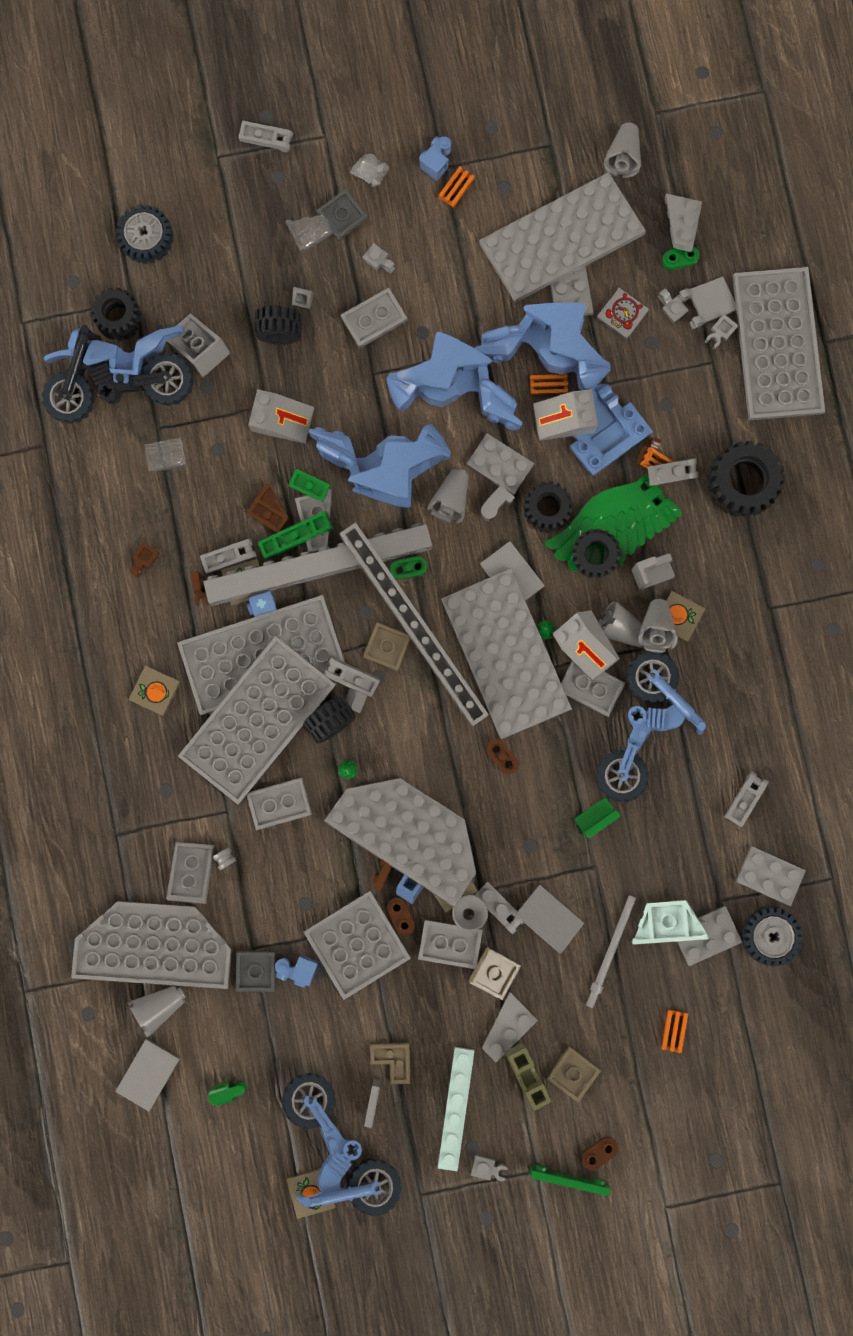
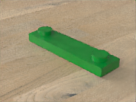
(295, 535)
(596, 1186)

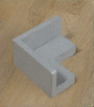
(653, 571)

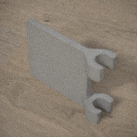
(709, 300)

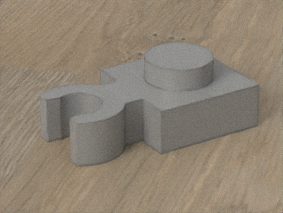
(722, 330)
(484, 1167)

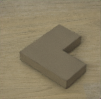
(397, 1056)

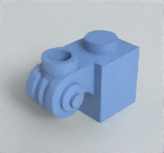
(434, 160)
(301, 973)

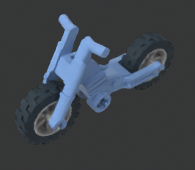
(652, 719)
(338, 1161)

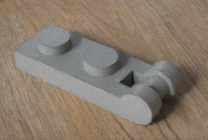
(265, 136)
(672, 472)
(227, 556)
(352, 677)
(746, 799)
(498, 906)

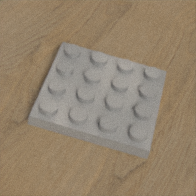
(357, 945)

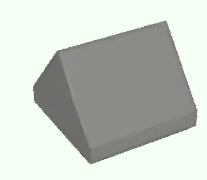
(302, 297)
(355, 700)

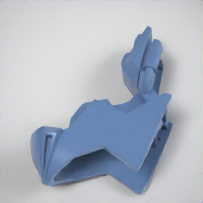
(556, 338)
(449, 374)
(390, 468)

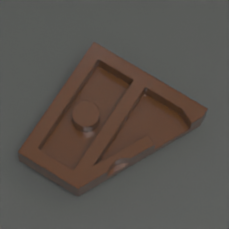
(268, 510)

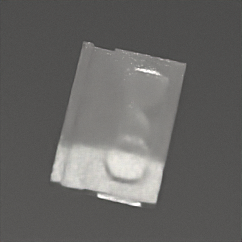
(165, 455)

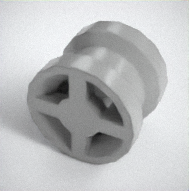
(224, 858)

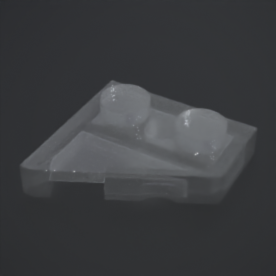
(309, 231)

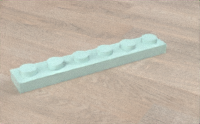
(456, 1109)

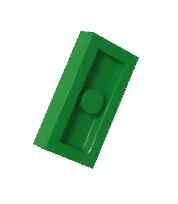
(310, 485)
(596, 818)

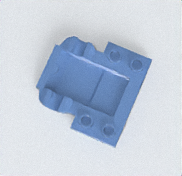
(616, 433)

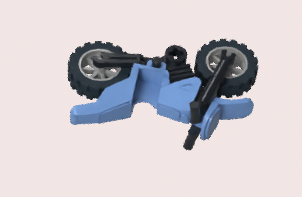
(114, 371)

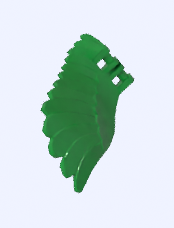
(621, 511)

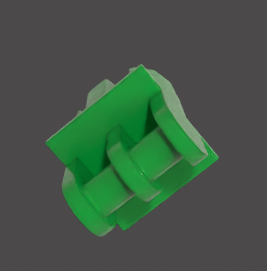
(226, 1092)

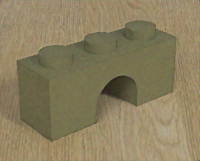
(527, 1077)

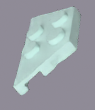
(669, 923)

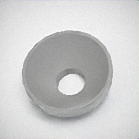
(477, 906)

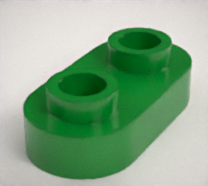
(681, 261)
(408, 568)

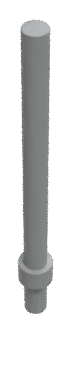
(597, 986)

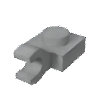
(378, 258)
(674, 308)

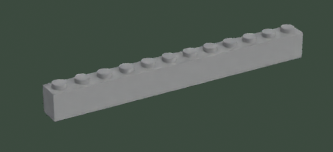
(312, 565)
(413, 624)

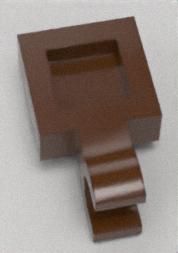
(654, 443)
(145, 557)
(197, 583)

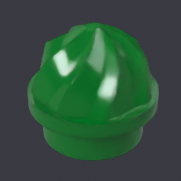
(546, 629)
(348, 769)

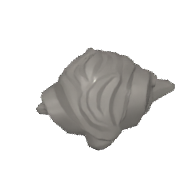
(370, 169)

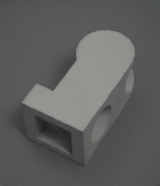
(495, 502)

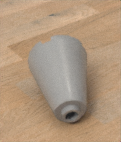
(624, 153)
(451, 497)
(620, 625)
(658, 628)
(156, 1008)

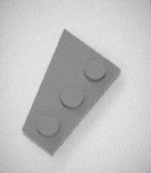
(683, 220)
(308, 507)
(508, 1028)

